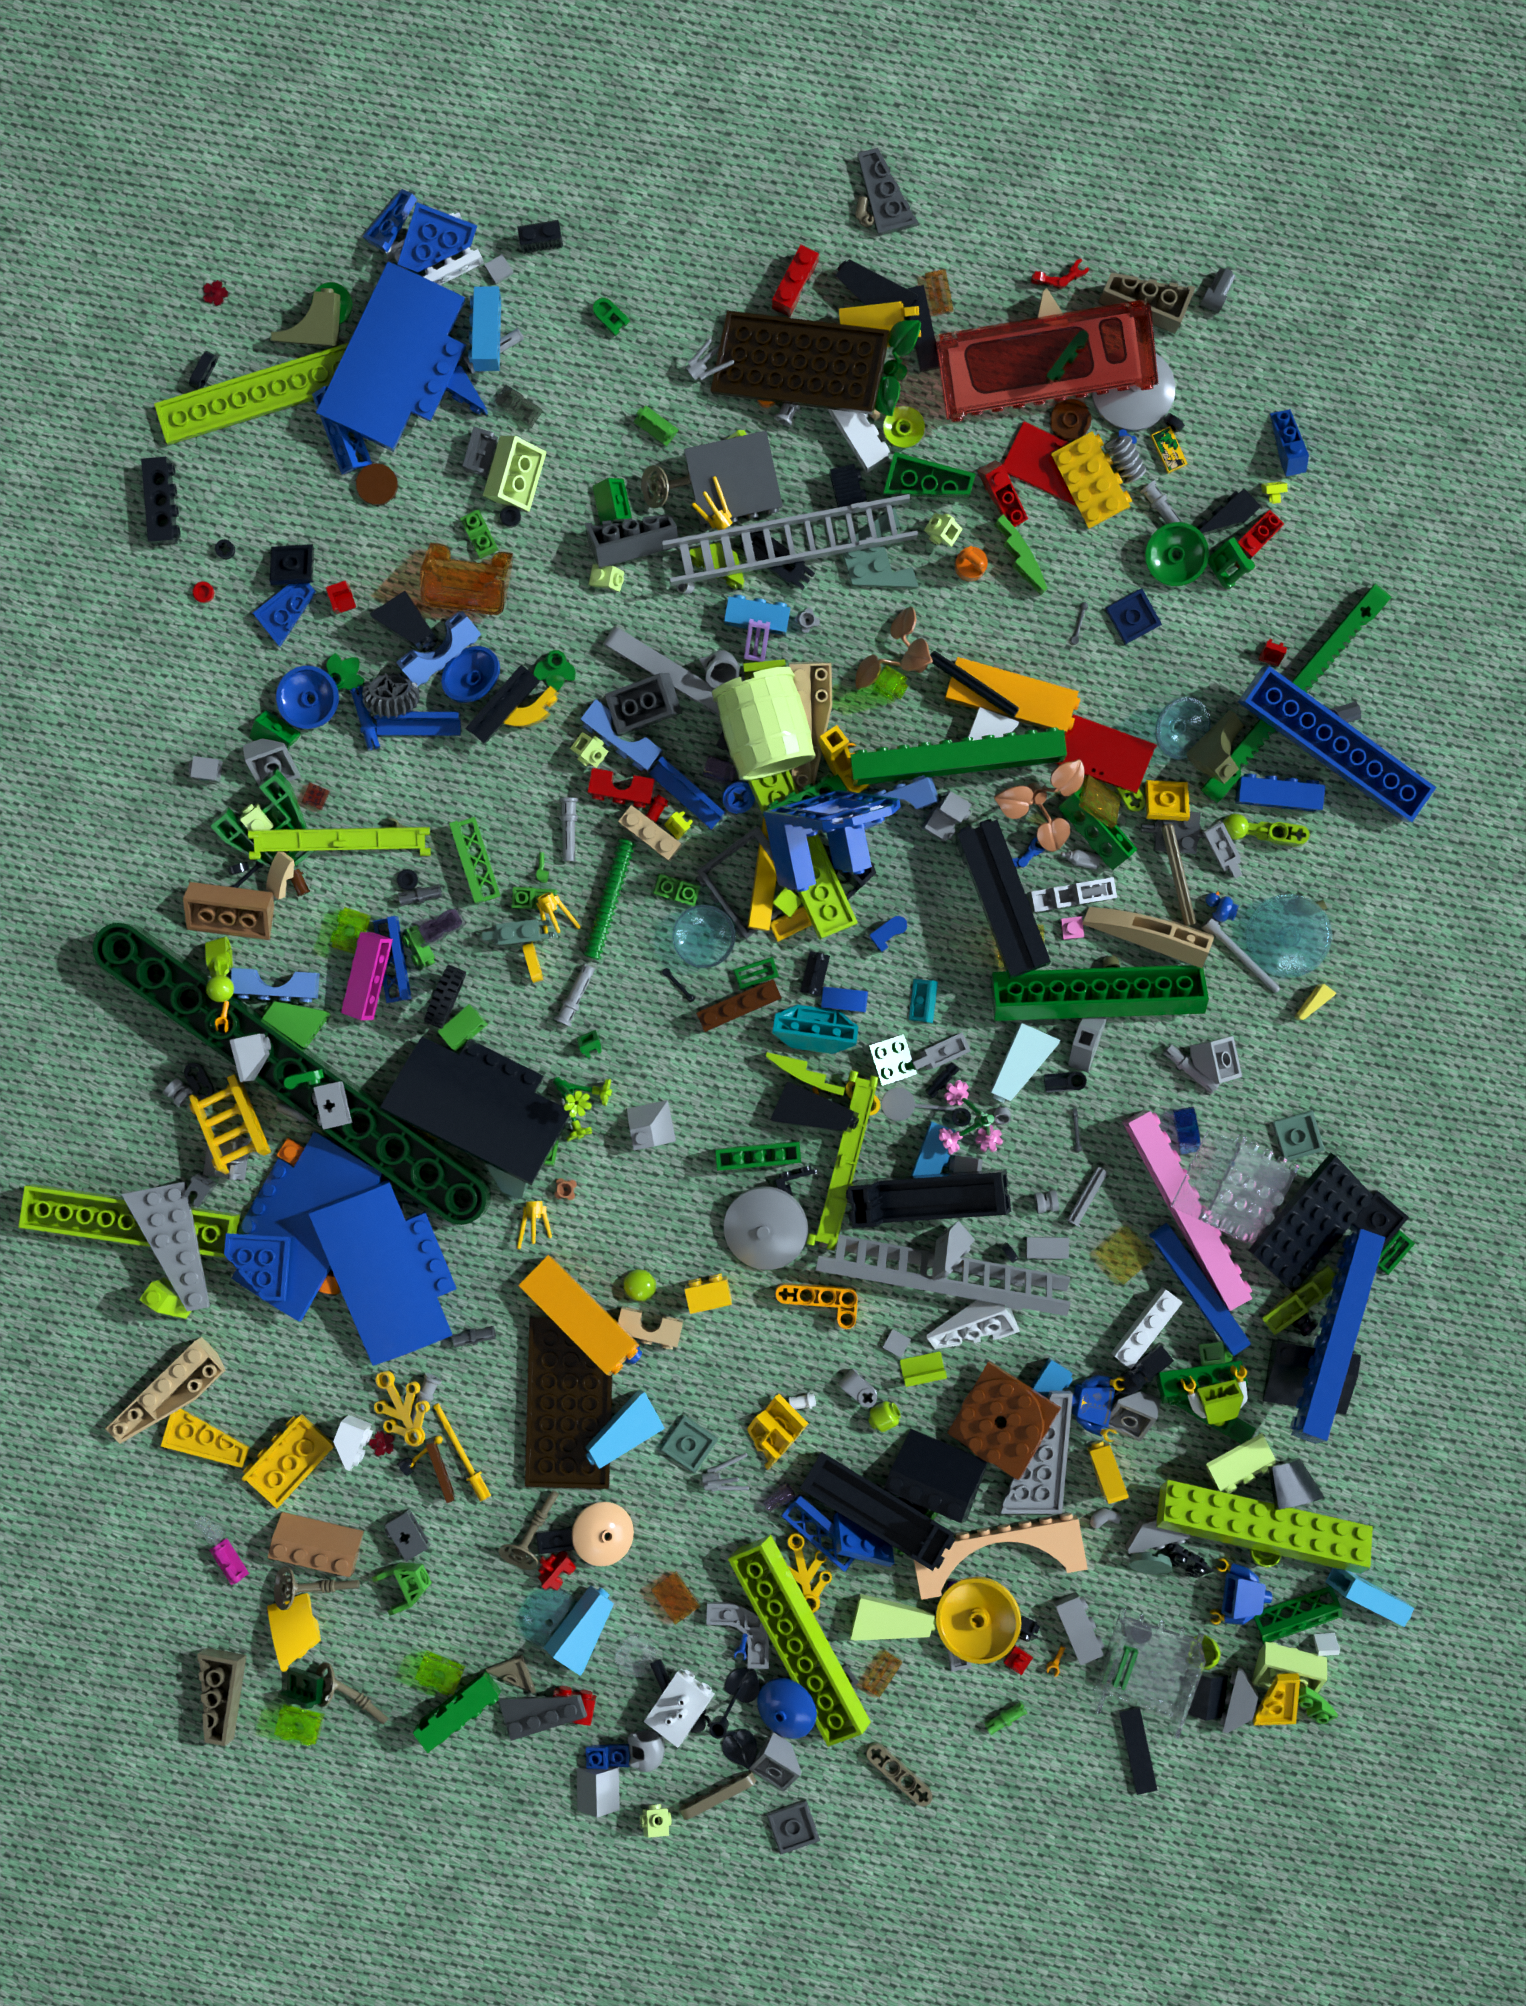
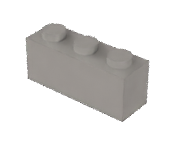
(1079, 1628)

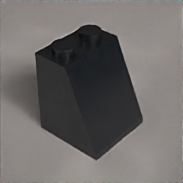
(406, 622)

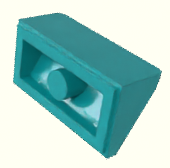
(923, 1000)

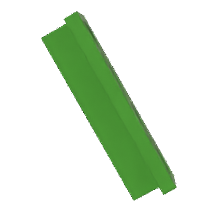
(467, 862)

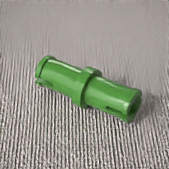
(1006, 1718)

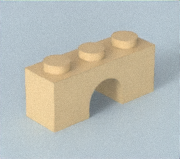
(650, 833)
(666, 1334)

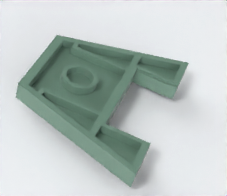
(871, 565)

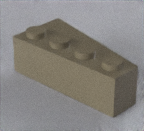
(1166, 300)
(221, 1684)

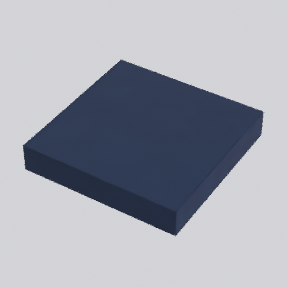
(1133, 616)

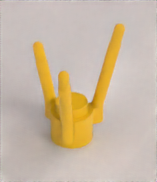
(720, 519)
(547, 903)
(533, 1210)

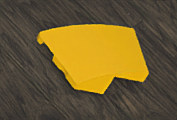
(779, 1423)
(293, 1630)

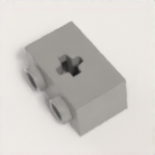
(329, 1094)

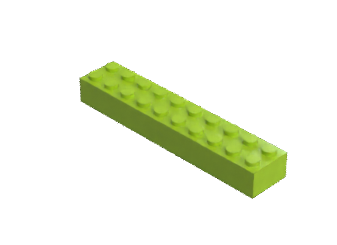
(110, 1218)
(1264, 1528)
(799, 1639)

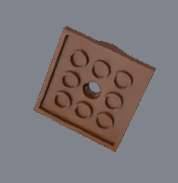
(1027, 1418)

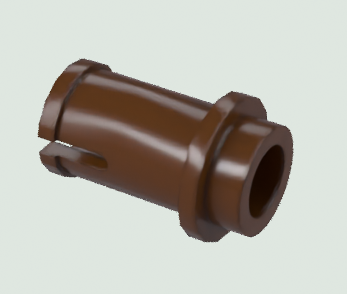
(299, 883)

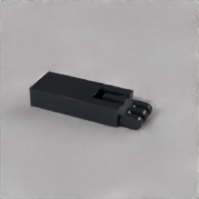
(786, 573)

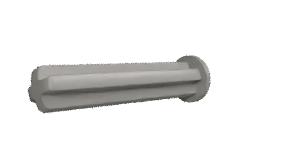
(1087, 1196)

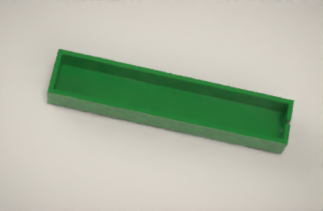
(958, 757)

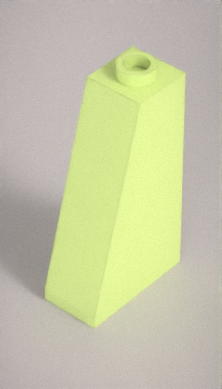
(889, 1620)

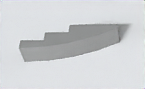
(1072, 895)

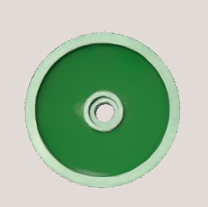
(1192, 554)

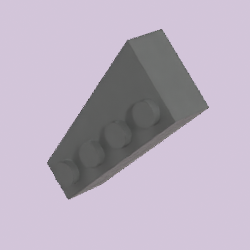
(629, 539)

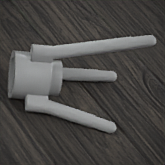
(697, 367)
(713, 1480)

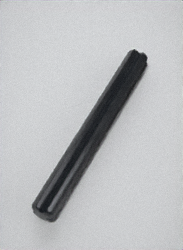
(974, 684)

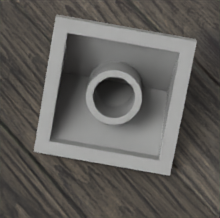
(598, 1791)

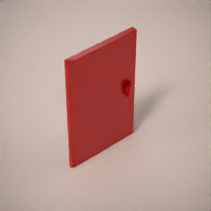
(1032, 461)
(1108, 751)

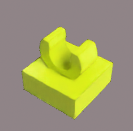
(1274, 490)
(677, 824)

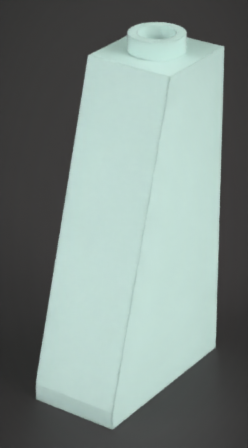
(1021, 1061)

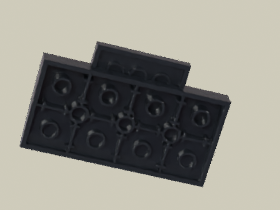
(478, 1106)

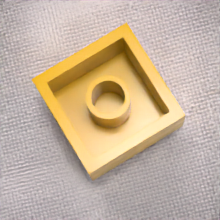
(708, 1293)

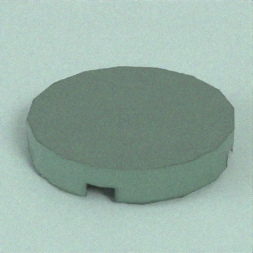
(1149, 1564)

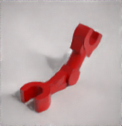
(1040, 278)

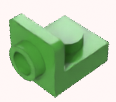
(1214, 1353)

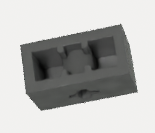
(404, 1524)

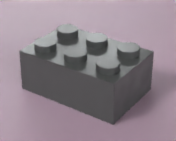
(643, 703)

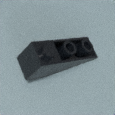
(1234, 514)

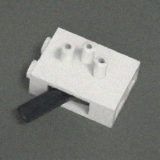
(679, 1704)

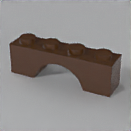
(739, 1005)

